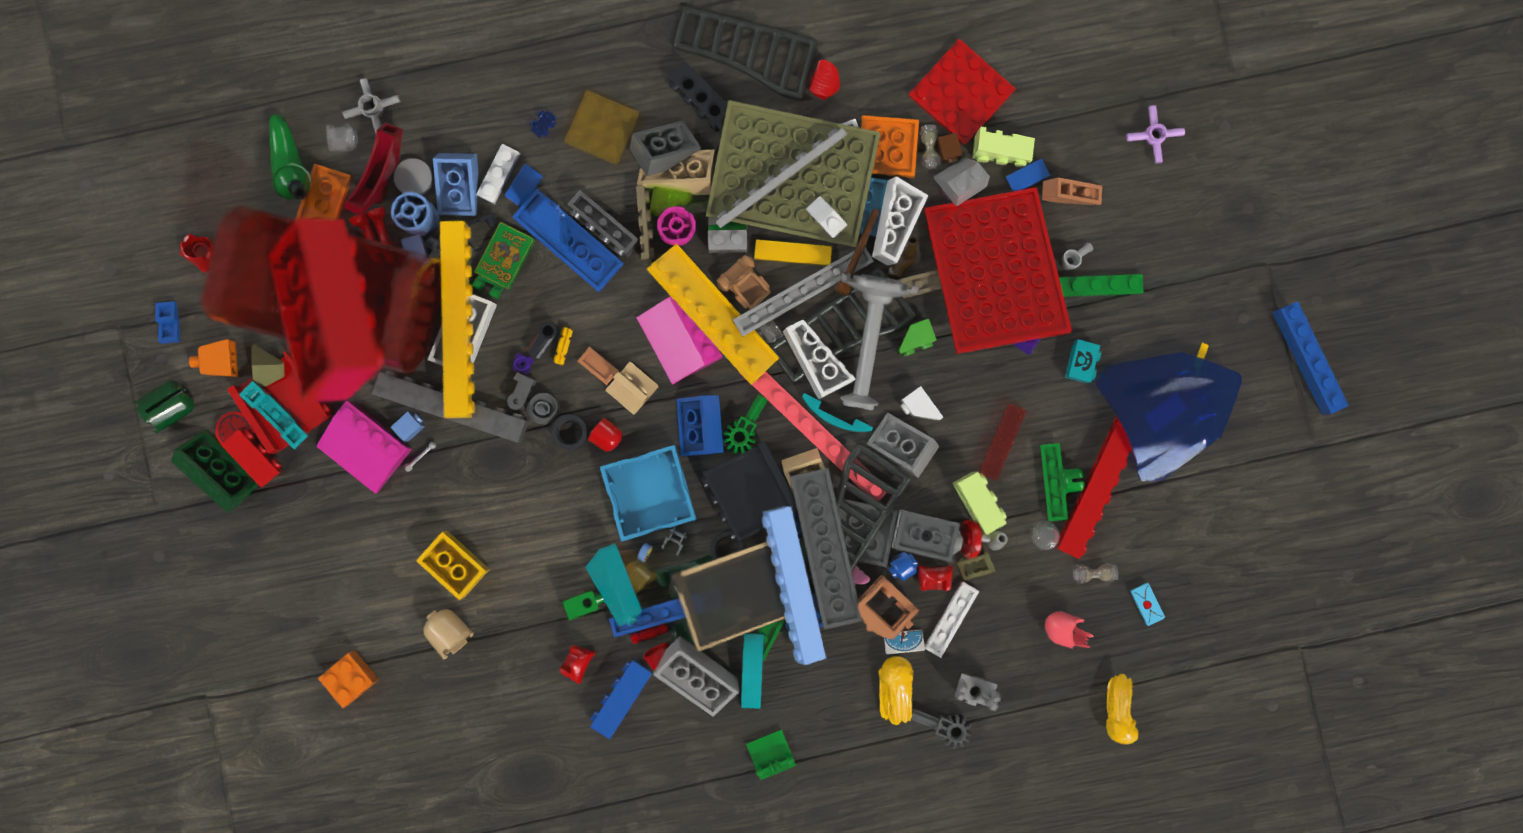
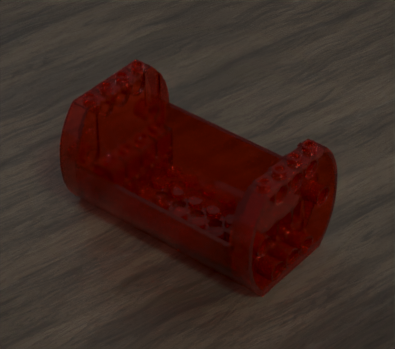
(244, 295)

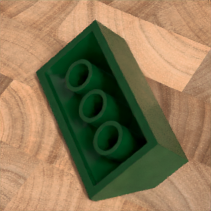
(214, 470)

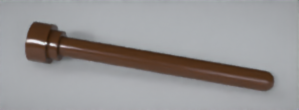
(842, 287)

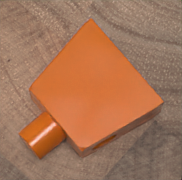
(216, 359)

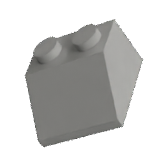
(962, 180)

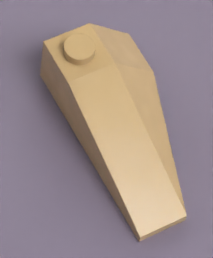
(690, 175)

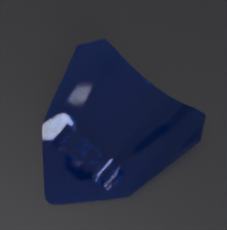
(1169, 408)

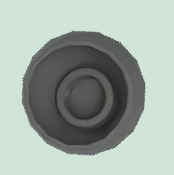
(543, 408)

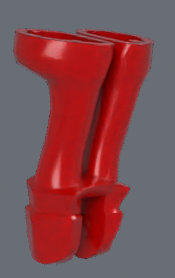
(376, 216)

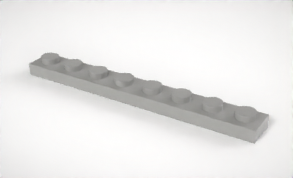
(787, 171)
(797, 293)

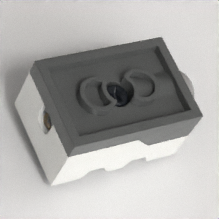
(926, 536)

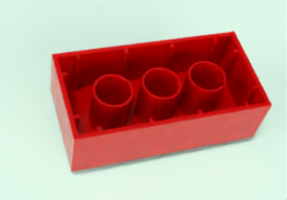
(324, 309)

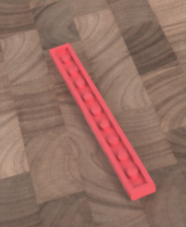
(813, 430)

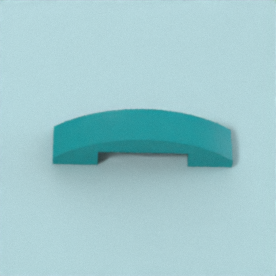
(814, 404)
(275, 413)
(752, 670)

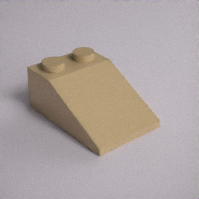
(802, 463)

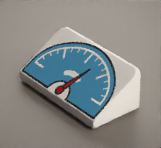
(905, 642)

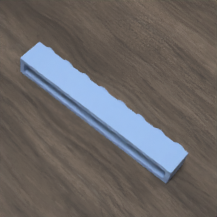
(793, 584)

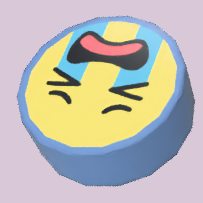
(644, 552)

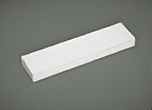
(951, 619)

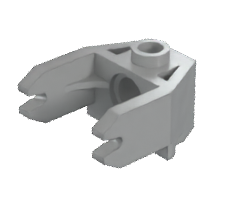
(986, 695)

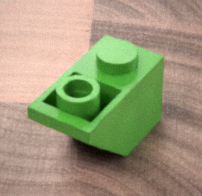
(917, 336)

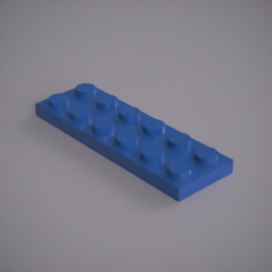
(585, 253)

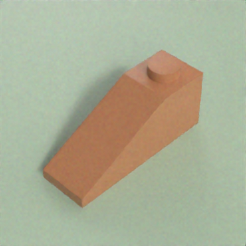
(1071, 191)

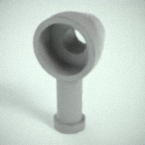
(1075, 257)
(992, 540)

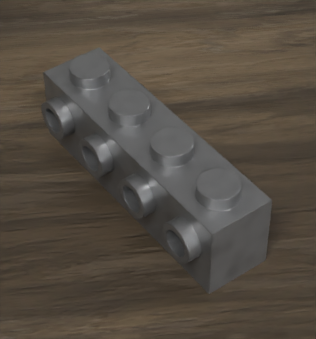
(602, 222)

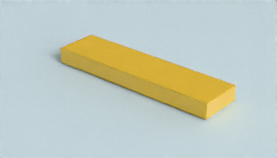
(793, 252)

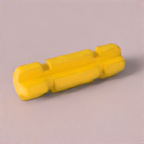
(562, 346)

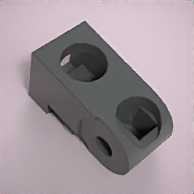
(522, 391)

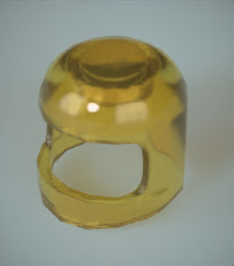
(639, 575)

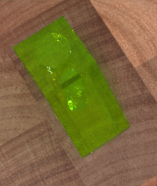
(666, 198)

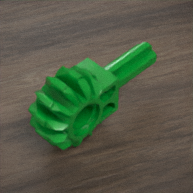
(746, 425)

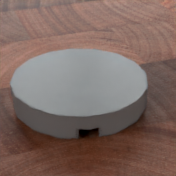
(413, 176)

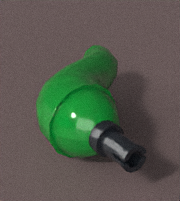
(287, 170)

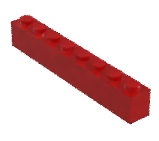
(1096, 492)

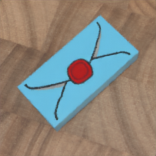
(1147, 604)

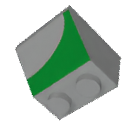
(728, 238)

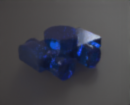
(541, 126)

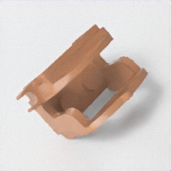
(874, 621)

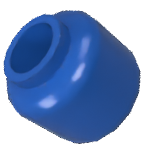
(903, 566)

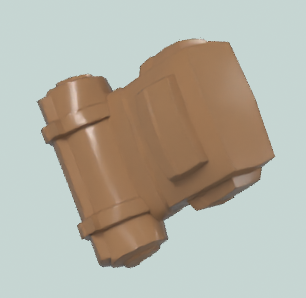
(745, 283)

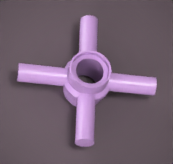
(1160, 129)

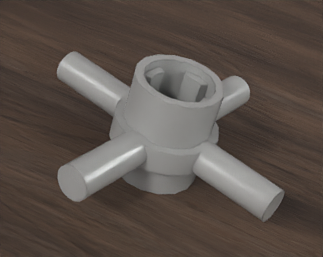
(364, 104)

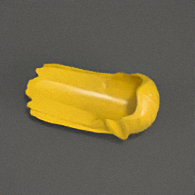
(896, 690)
(1120, 723)

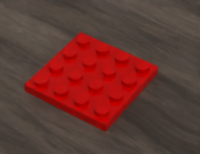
(961, 92)

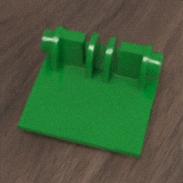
(770, 754)

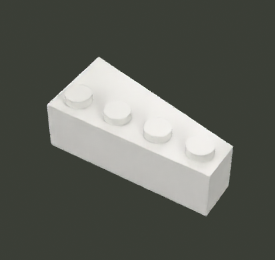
(897, 219)
(817, 361)

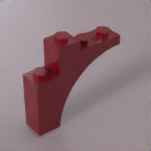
(381, 165)

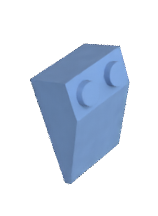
(456, 183)

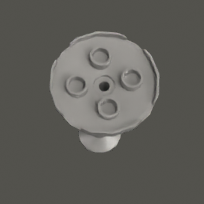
(877, 292)

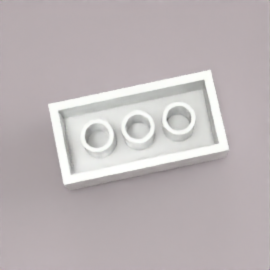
(481, 317)

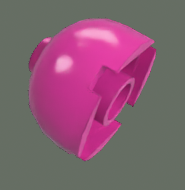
(676, 226)

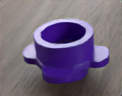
(527, 363)

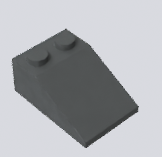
(663, 147)

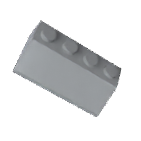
(697, 676)

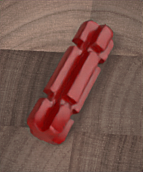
(649, 633)

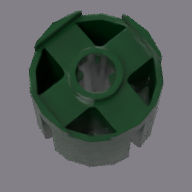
(165, 405)

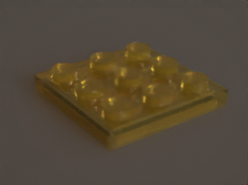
(601, 127)

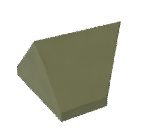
(265, 367)
(976, 566)

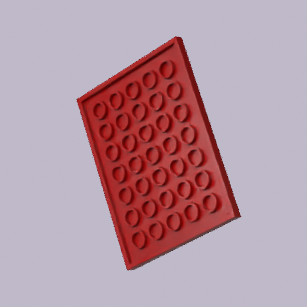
(997, 270)

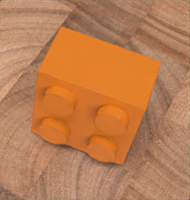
(348, 678)

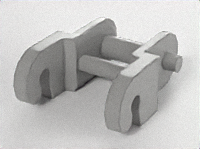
(676, 541)

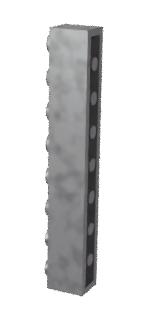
(432, 402)

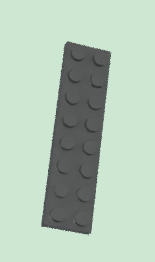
(826, 548)

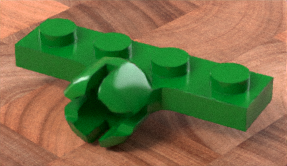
(1058, 481)

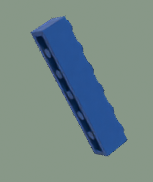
(1310, 358)

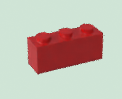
(252, 456)

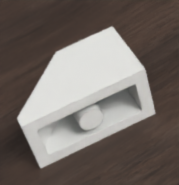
(826, 217)
(920, 405)

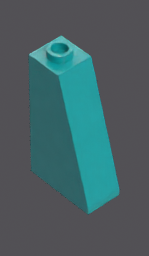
(614, 585)

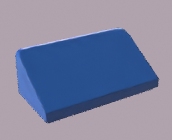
(523, 185)

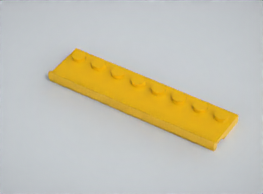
(712, 313)

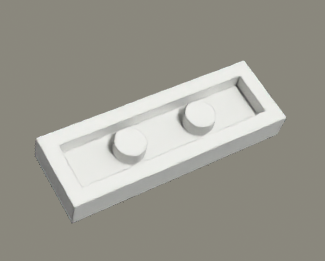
(498, 174)

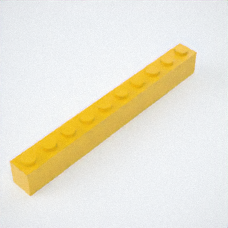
(456, 320)

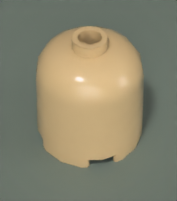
(446, 632)

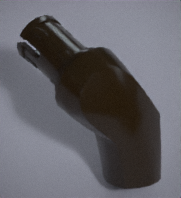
(906, 259)

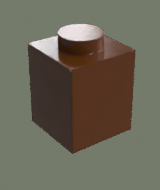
(949, 148)

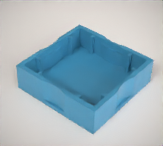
(648, 493)

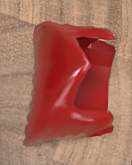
(825, 80)
(197, 251)
(935, 577)
(577, 663)

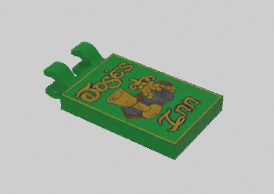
(502, 259)

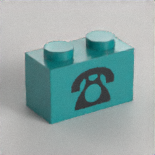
(1083, 361)

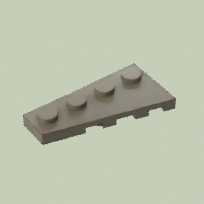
(647, 234)

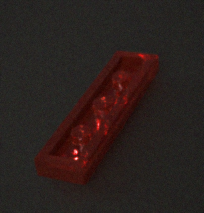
(1002, 442)

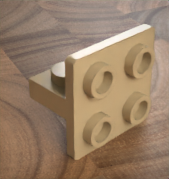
(631, 388)

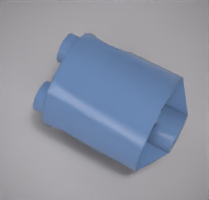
(415, 214)

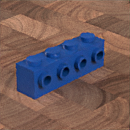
(621, 698)

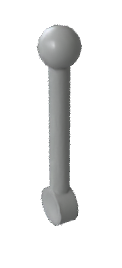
(408, 467)

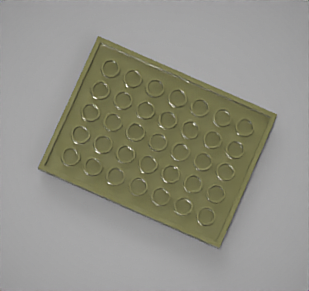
(764, 140)

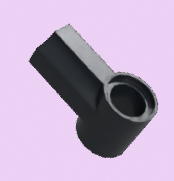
(542, 341)

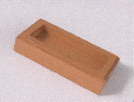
(598, 366)

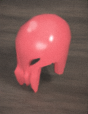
(1060, 629)

